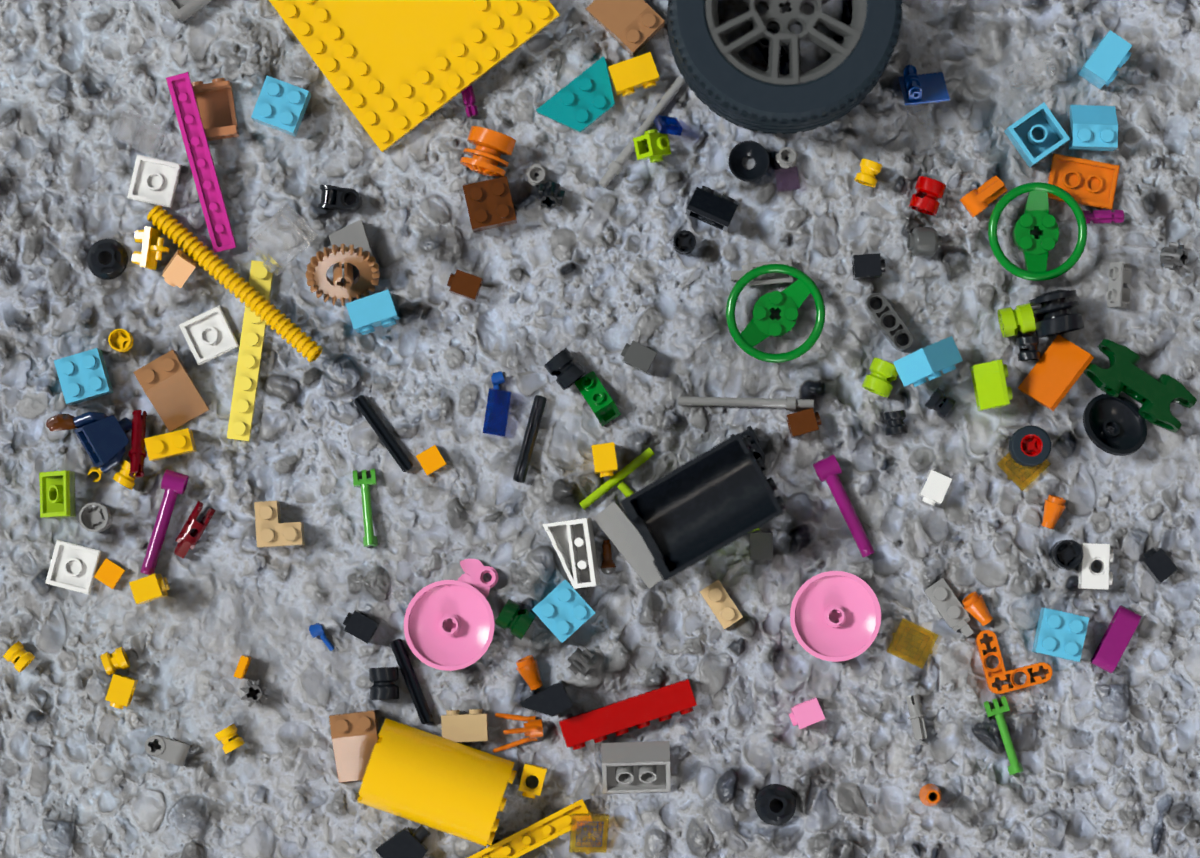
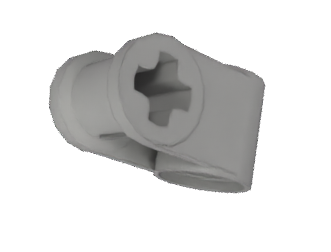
(171, 749)

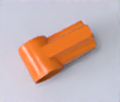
(980, 198)

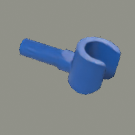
(497, 378)
(317, 630)

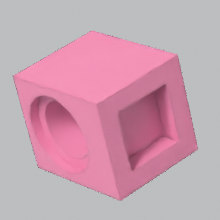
(806, 713)

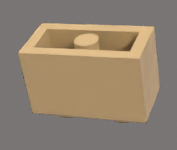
(465, 727)

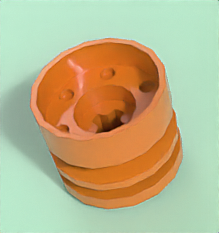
(488, 150)

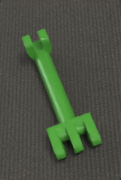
(369, 539)
(1015, 766)

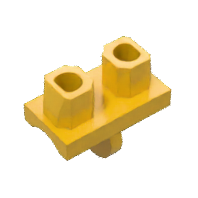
(151, 248)

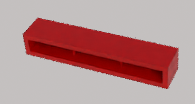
(628, 713)

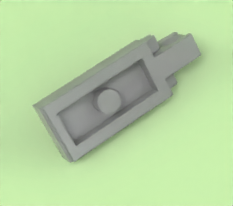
(766, 279)
(949, 607)

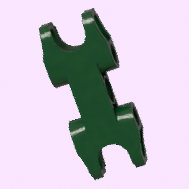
(1151, 393)

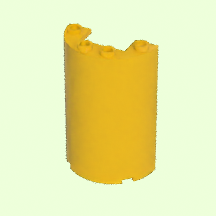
(436, 782)

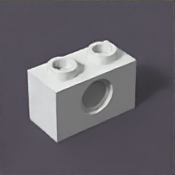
(1086, 577)

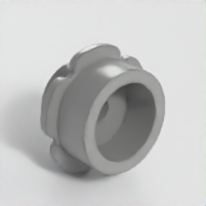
(786, 152)
(536, 168)

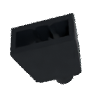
(405, 844)

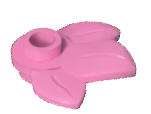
(474, 574)

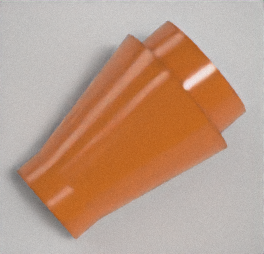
(1053, 510)
(976, 606)
(530, 672)
(924, 794)

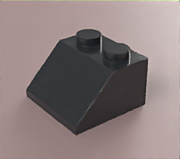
(712, 208)
(550, 701)

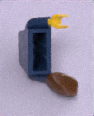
(100, 436)

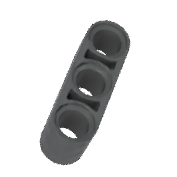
(899, 326)

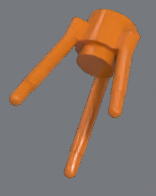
(532, 729)

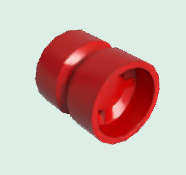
(927, 195)

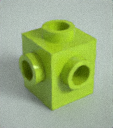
(652, 146)

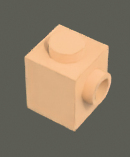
(179, 269)

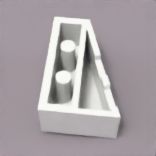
(576, 550)

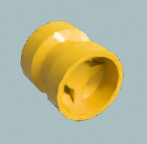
(869, 170)
(117, 339)
(123, 475)
(19, 656)
(115, 661)
(228, 733)

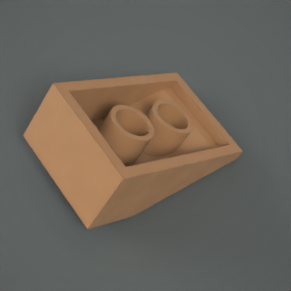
(627, 21)
(171, 390)
(353, 742)

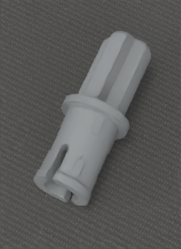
(917, 717)

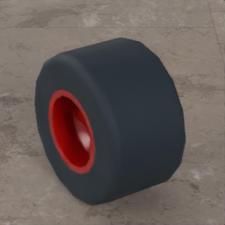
(1032, 439)

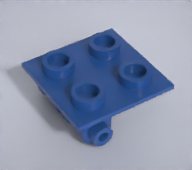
(922, 87)

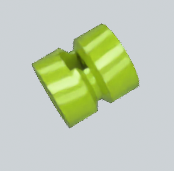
(1016, 320)
(880, 378)

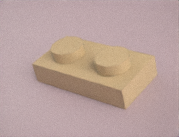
(721, 604)

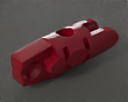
(189, 540)

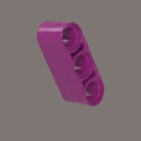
(1116, 639)

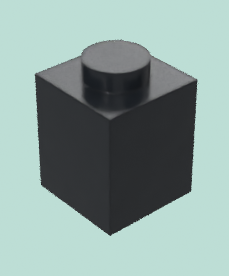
(867, 266)
(1158, 564)
(360, 626)

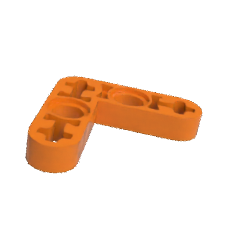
(1000, 672)

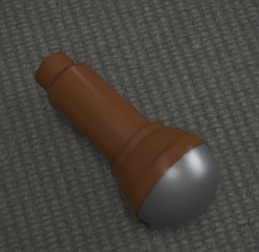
(607, 566)

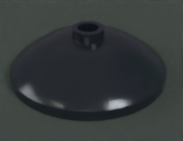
(1120, 418)

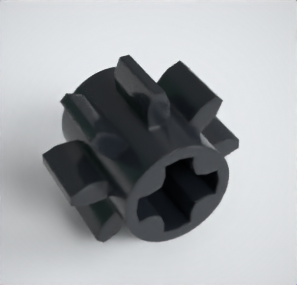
(550, 195)

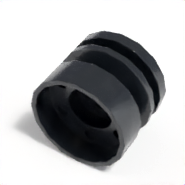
(1056, 313)

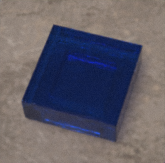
(668, 125)

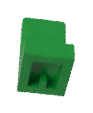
(597, 398)

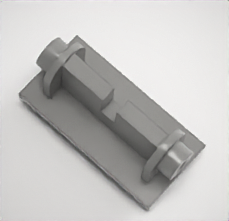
(1118, 275)

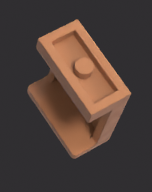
(217, 108)

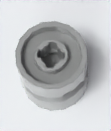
(95, 517)

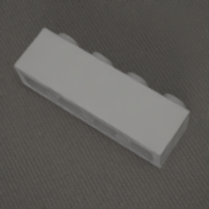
(628, 542)

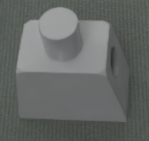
(351, 234)

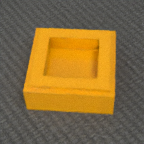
(431, 460)
(109, 573)
(242, 667)

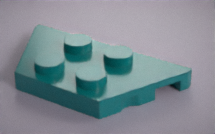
(582, 99)

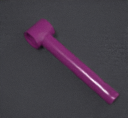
(828, 470)
(173, 484)

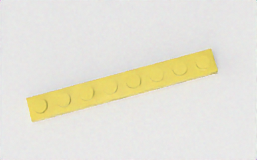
(249, 359)

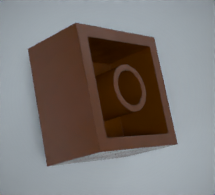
(489, 204)

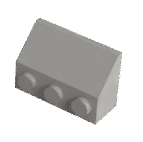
(636, 767)

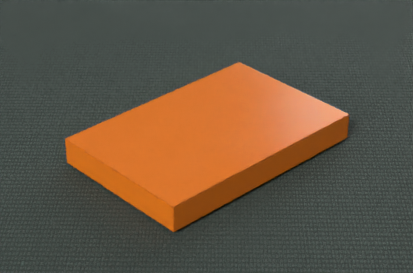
(1085, 180)
(1055, 372)

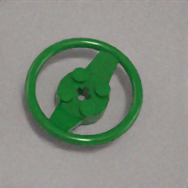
(1036, 216)
(786, 302)

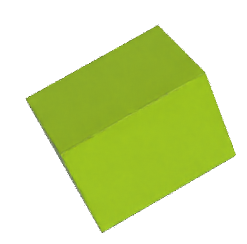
(57, 494)

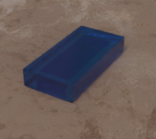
(497, 412)

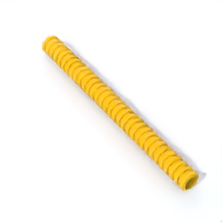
(235, 283)

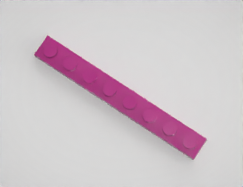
(201, 162)

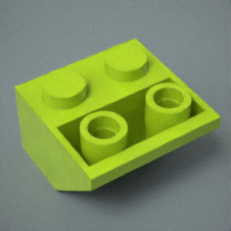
(991, 385)

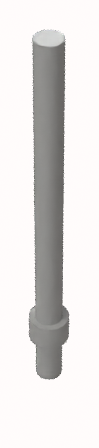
(615, 167)
(789, 403)

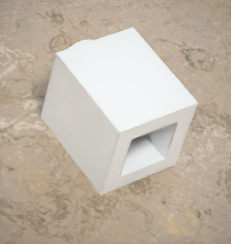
(934, 488)

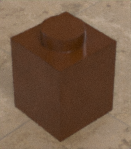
(465, 285)
(803, 422)

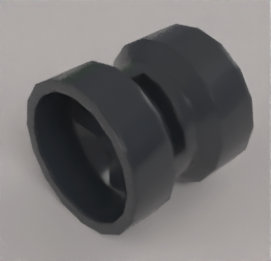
(684, 242)
(1028, 343)
(936, 399)
(895, 422)

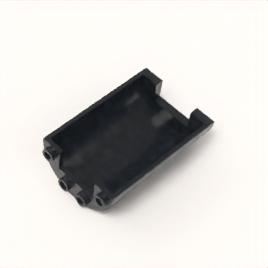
(704, 505)

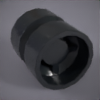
(565, 369)
(1066, 554)
(384, 683)

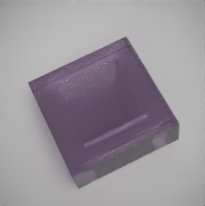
(787, 179)

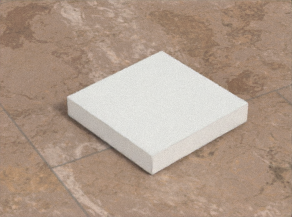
(154, 181)
(209, 335)
(73, 567)

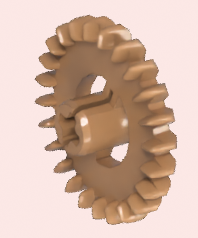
(321, 284)

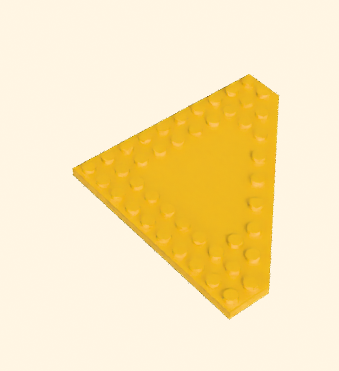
(408, 56)

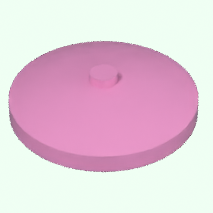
(835, 616)
(449, 625)

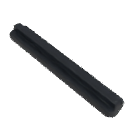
(383, 433)
(529, 439)
(411, 681)

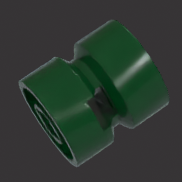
(515, 619)

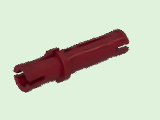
(138, 450)

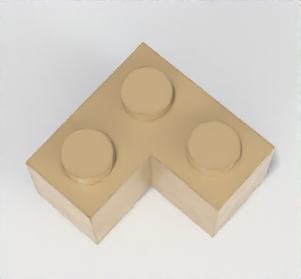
(271, 531)

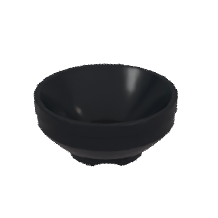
(753, 150)
(115, 267)
(763, 800)

